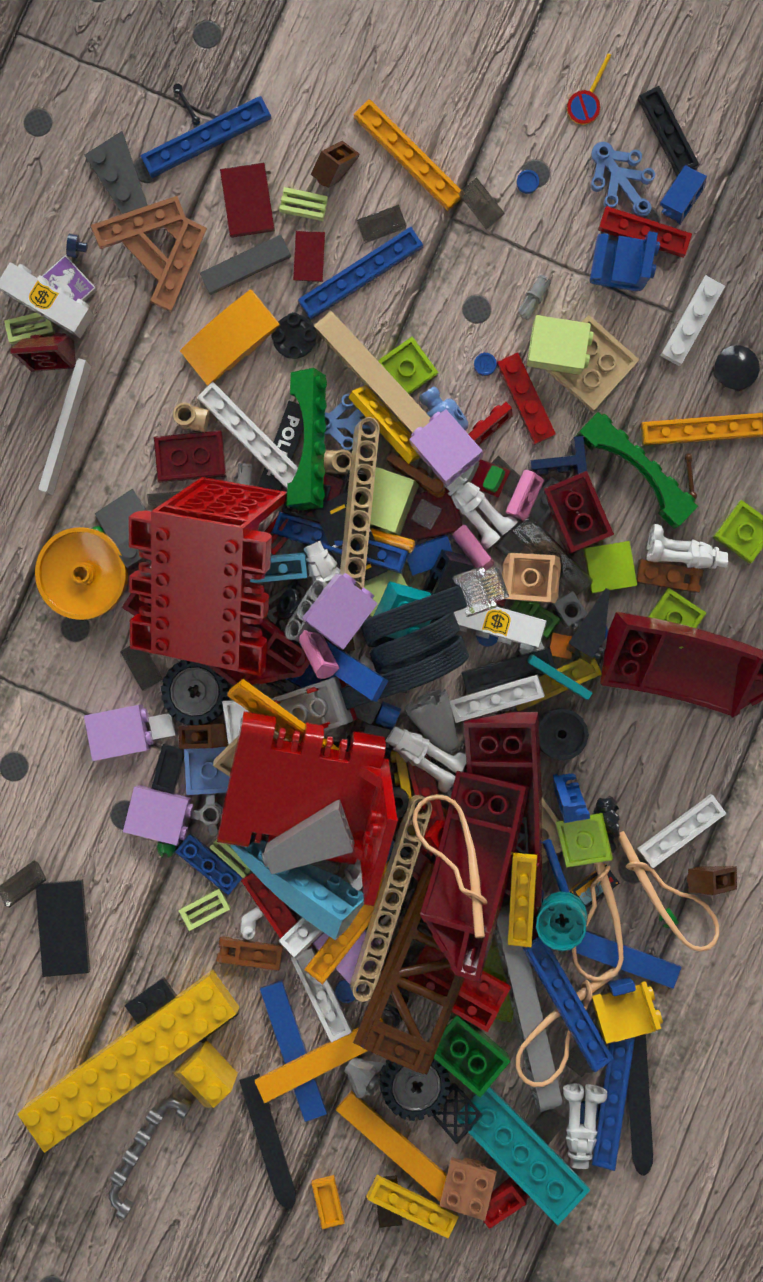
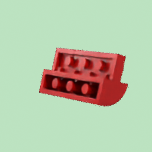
(476, 1001)

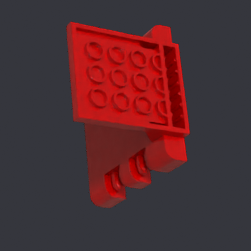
(200, 572)
(286, 782)

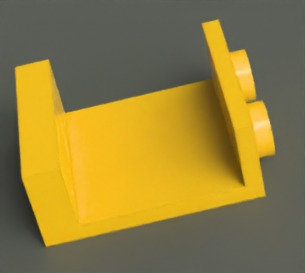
(626, 1014)

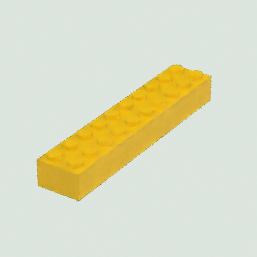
(128, 1061)

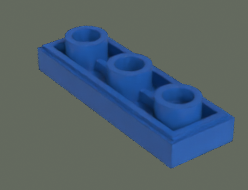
(197, 854)

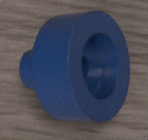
(74, 246)

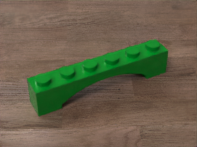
(306, 488)
(673, 502)

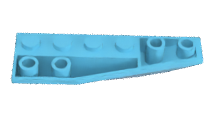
(308, 890)

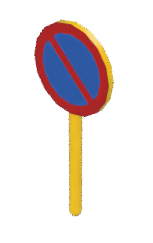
(584, 105)

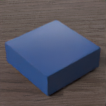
(621, 986)

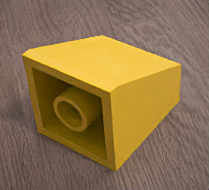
(207, 1075)

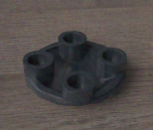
(294, 336)
(736, 367)

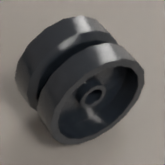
(573, 740)

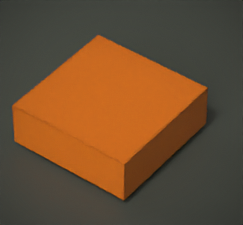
(559, 645)

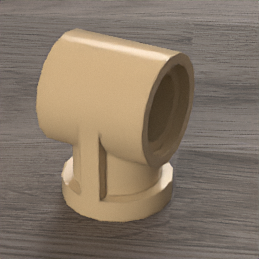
(199, 417)
(331, 458)

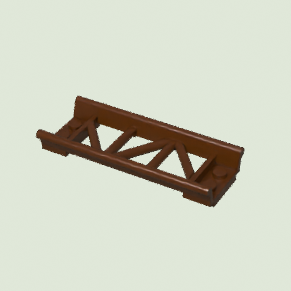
(388, 1041)

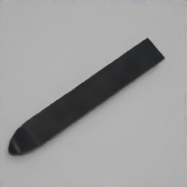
(640, 1108)
(269, 1143)

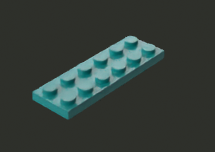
(525, 1156)

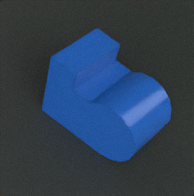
(387, 715)

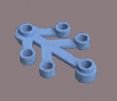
(620, 176)
(349, 423)

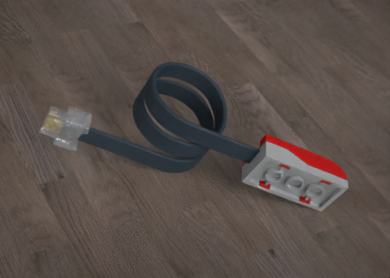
(408, 659)

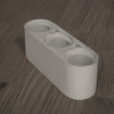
(296, 625)

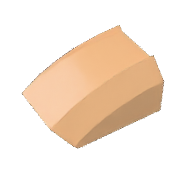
(532, 577)

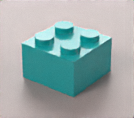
(396, 596)

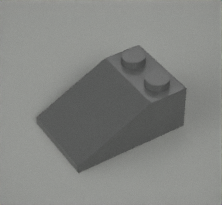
(115, 523)

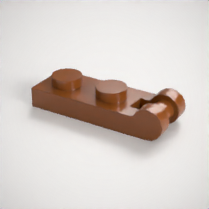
(420, 475)
(668, 576)
(250, 953)

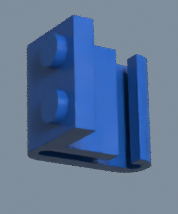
(624, 262)

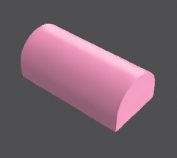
(524, 495)
(472, 548)
(318, 654)

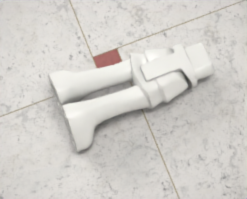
(466, 498)
(692, 552)
(320, 564)
(414, 747)
(582, 1136)

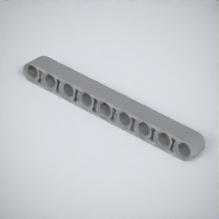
(527, 1015)

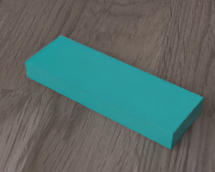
(559, 677)

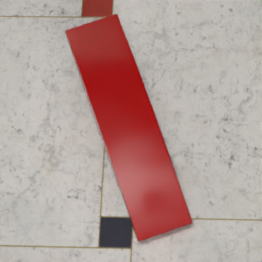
(505, 1201)

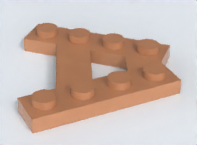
(131, 231)

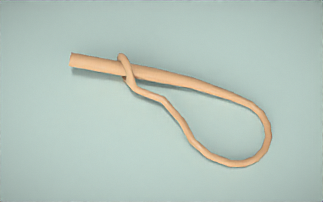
(640, 868)
(475, 892)
(609, 896)
(584, 994)

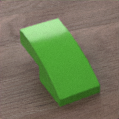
(535, 610)

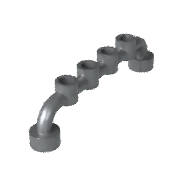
(132, 1155)

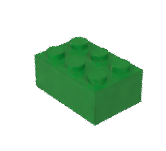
(470, 1055)

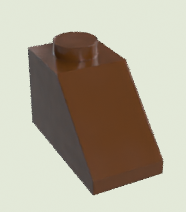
(334, 163)
(202, 736)
(712, 879)

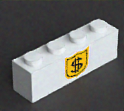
(46, 300)
(505, 625)

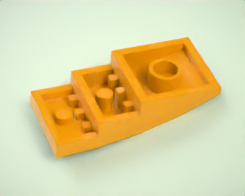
(230, 337)

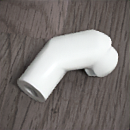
(248, 923)

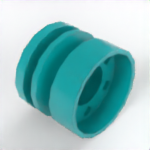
(558, 933)

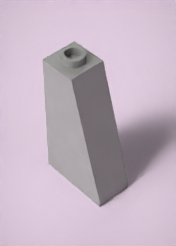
(311, 841)

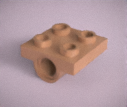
(468, 1187)

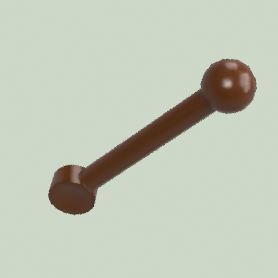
(688, 458)

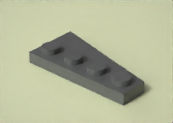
(117, 173)

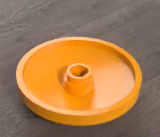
(80, 573)

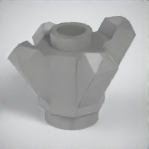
(209, 814)
(363, 1075)

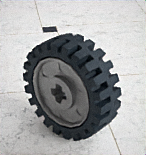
(179, 697)
(415, 1099)

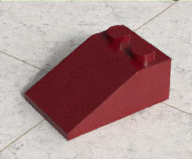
(46, 353)
(577, 513)

